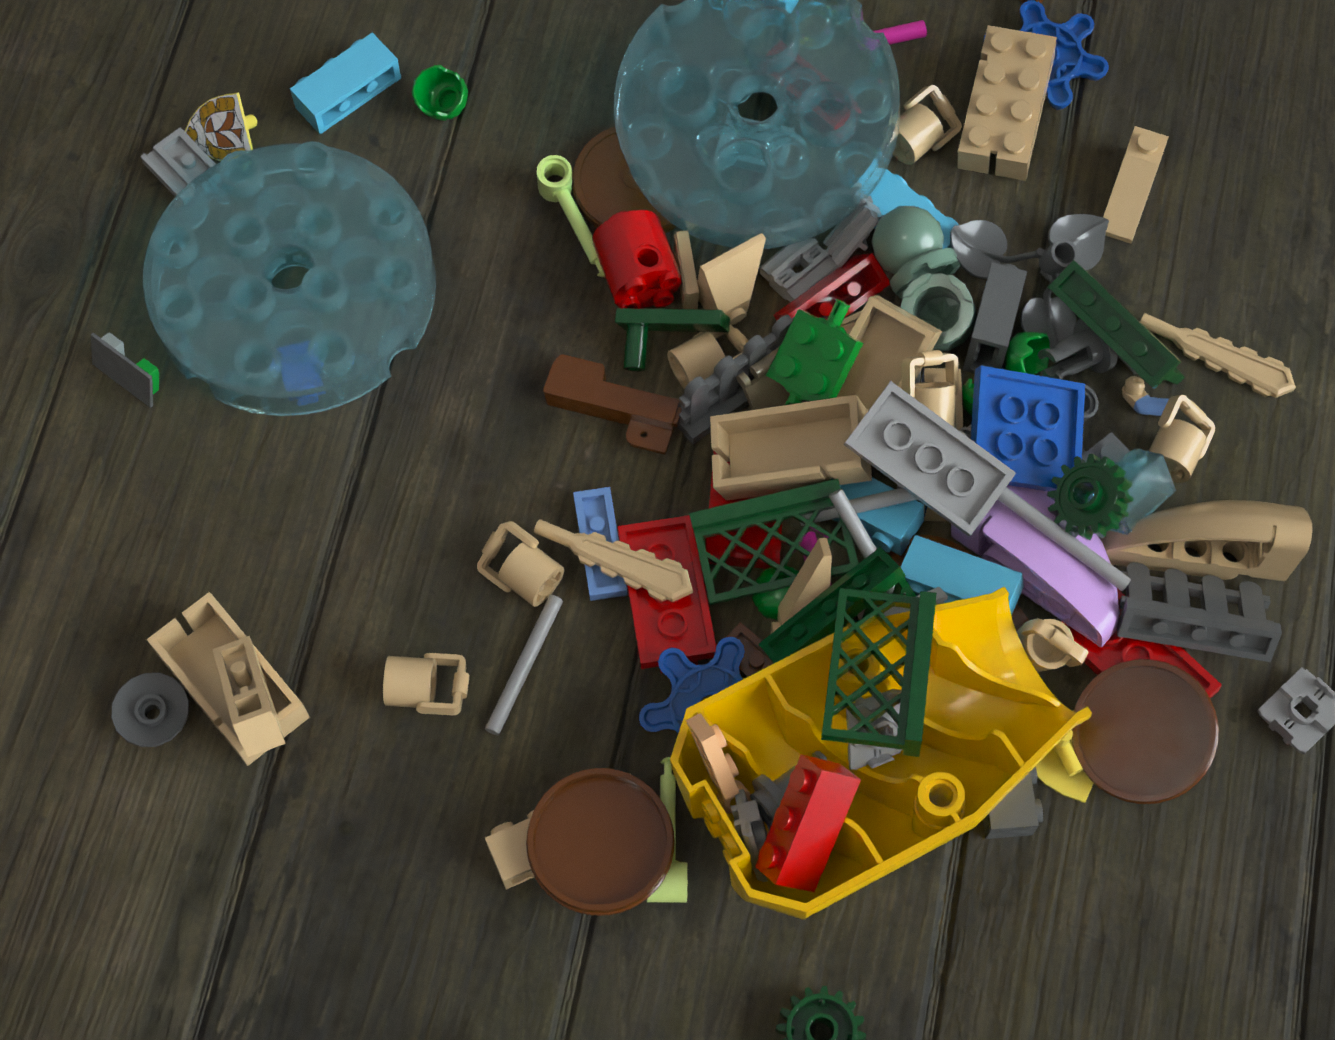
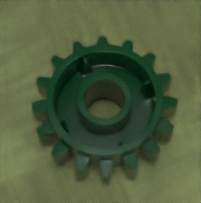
(1075, 487)
(820, 1009)

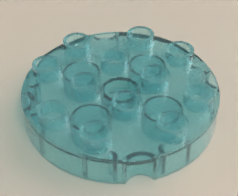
(768, 176)
(302, 345)

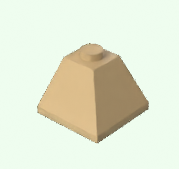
(730, 278)

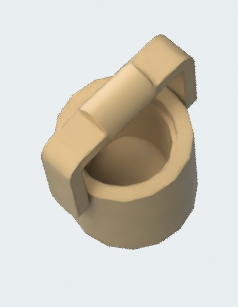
(921, 127)
(701, 354)
(934, 395)
(1181, 441)
(525, 570)
(1050, 644)
(414, 680)

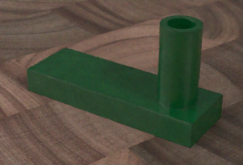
(640, 321)

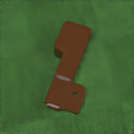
(583, 388)

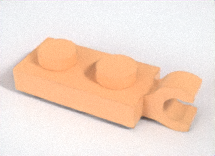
(719, 766)

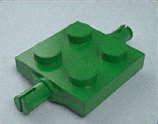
(815, 356)

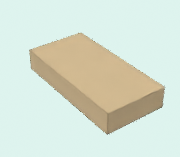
(685, 263)

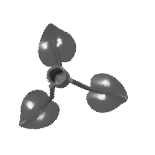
(1070, 238)

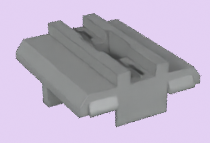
(852, 232)
(804, 253)
(1281, 708)
(873, 756)
(750, 828)

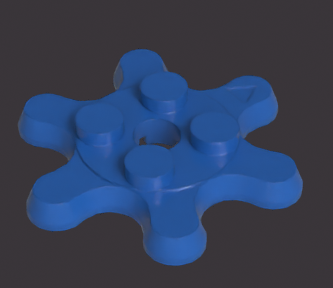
(1070, 57)
(692, 683)

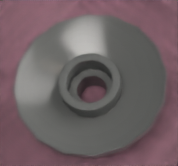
(142, 695)

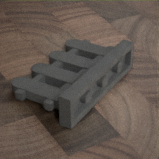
(721, 391)
(1201, 629)

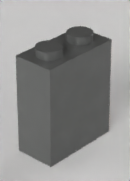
(995, 317)

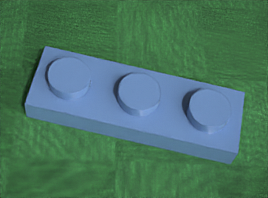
(597, 515)

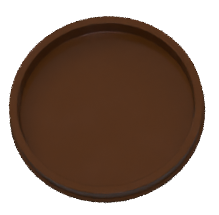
(605, 182)
(1147, 731)
(600, 842)

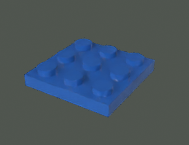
(1028, 423)

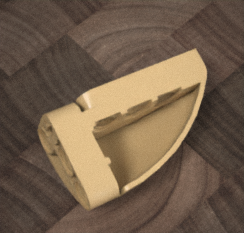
(1261, 535)

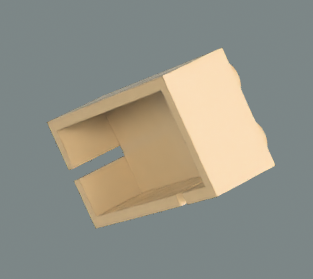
(1006, 102)
(888, 339)
(786, 447)
(194, 666)

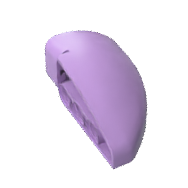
(1049, 571)

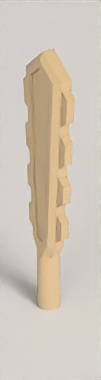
(1242, 364)
(639, 568)

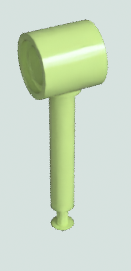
(561, 193)
(675, 883)

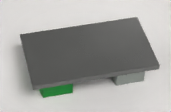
(138, 378)

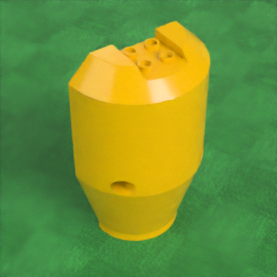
(981, 736)

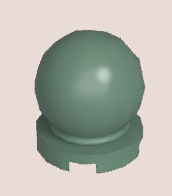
(911, 245)
(943, 304)

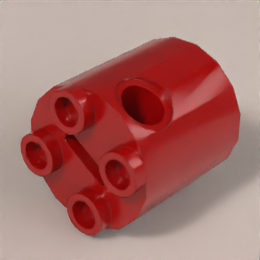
(637, 260)

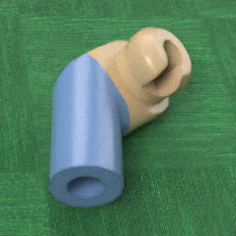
(1139, 399)

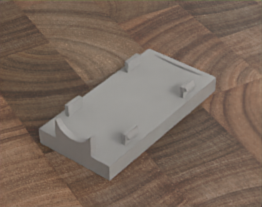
(930, 458)

